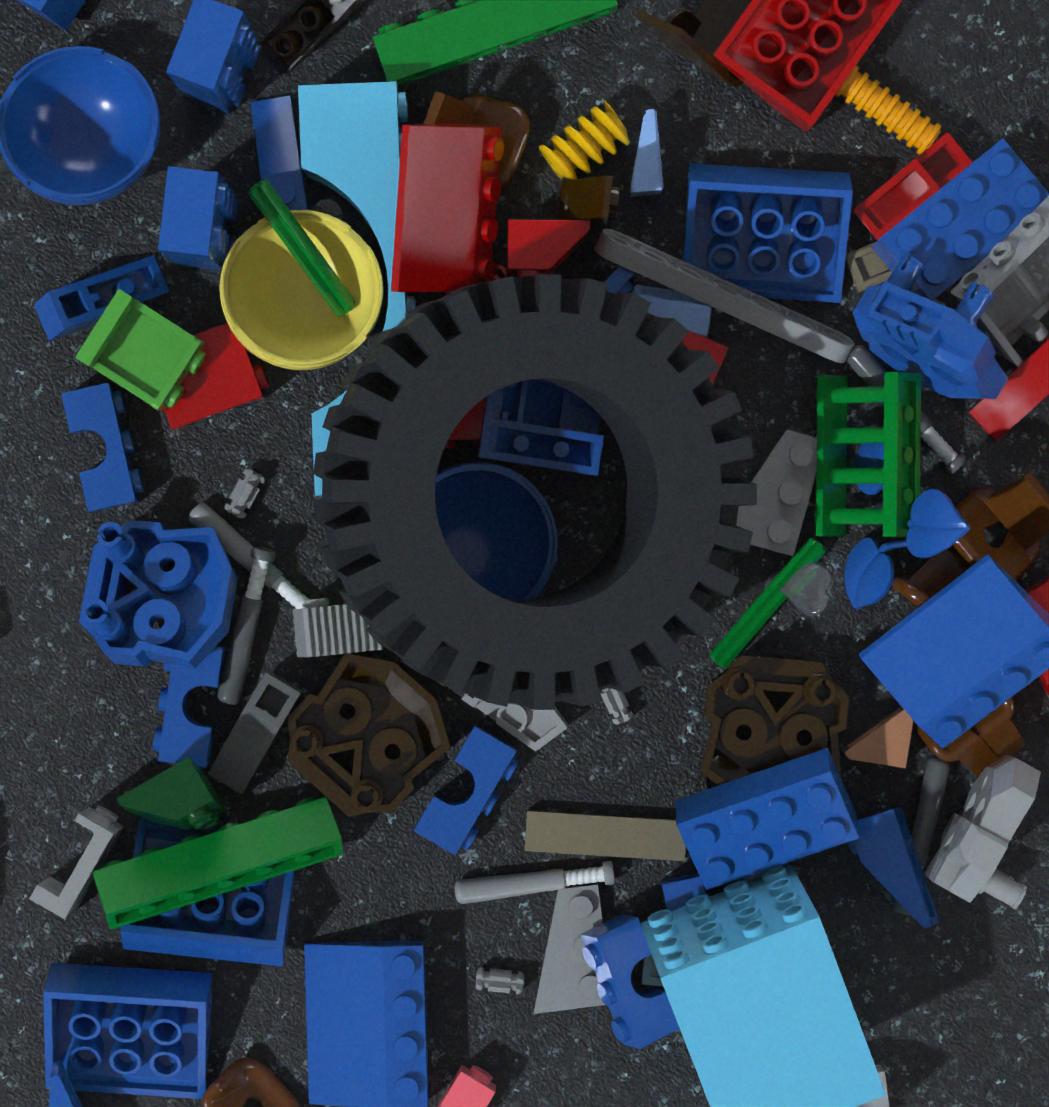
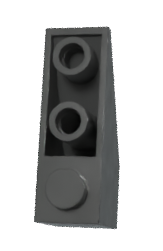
(255, 731)

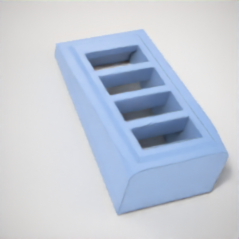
(647, 171)
(672, 304)

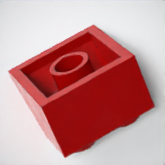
(542, 244)

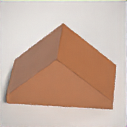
(885, 742)

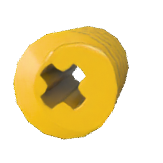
(585, 143)

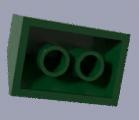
(177, 799)

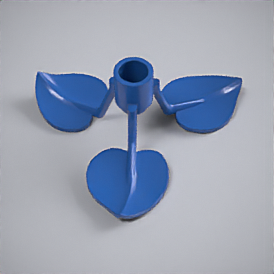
(932, 530)

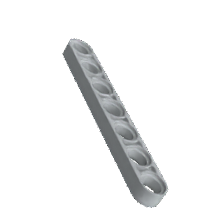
(723, 295)

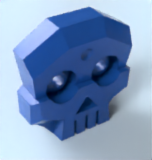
(930, 337)
(191, 598)

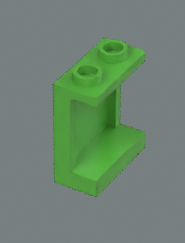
(142, 351)

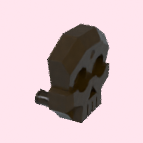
(739, 699)
(389, 711)

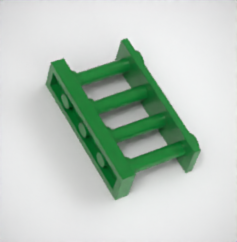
(901, 453)

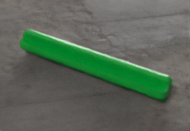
(301, 247)
(764, 606)

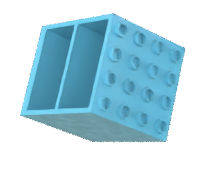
(762, 998)

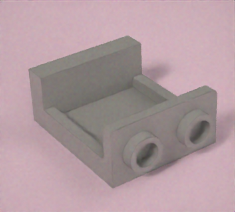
(66, 898)

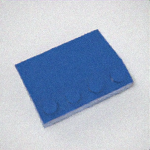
(769, 229)
(963, 651)
(232, 926)
(367, 1023)
(129, 1029)

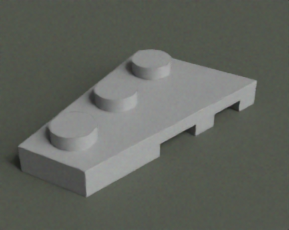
(782, 494)
(528, 725)
(565, 975)

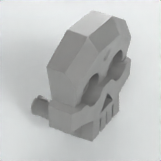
(980, 836)

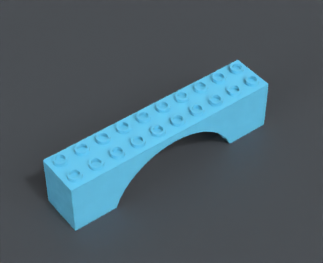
(354, 148)

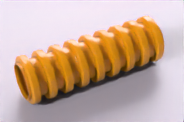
(889, 110)

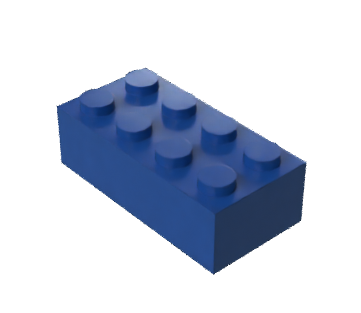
(214, 55)
(197, 218)
(964, 220)
(766, 819)

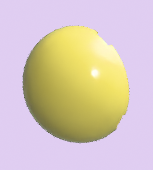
(278, 307)

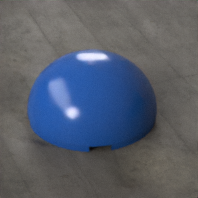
(78, 125)
(497, 528)

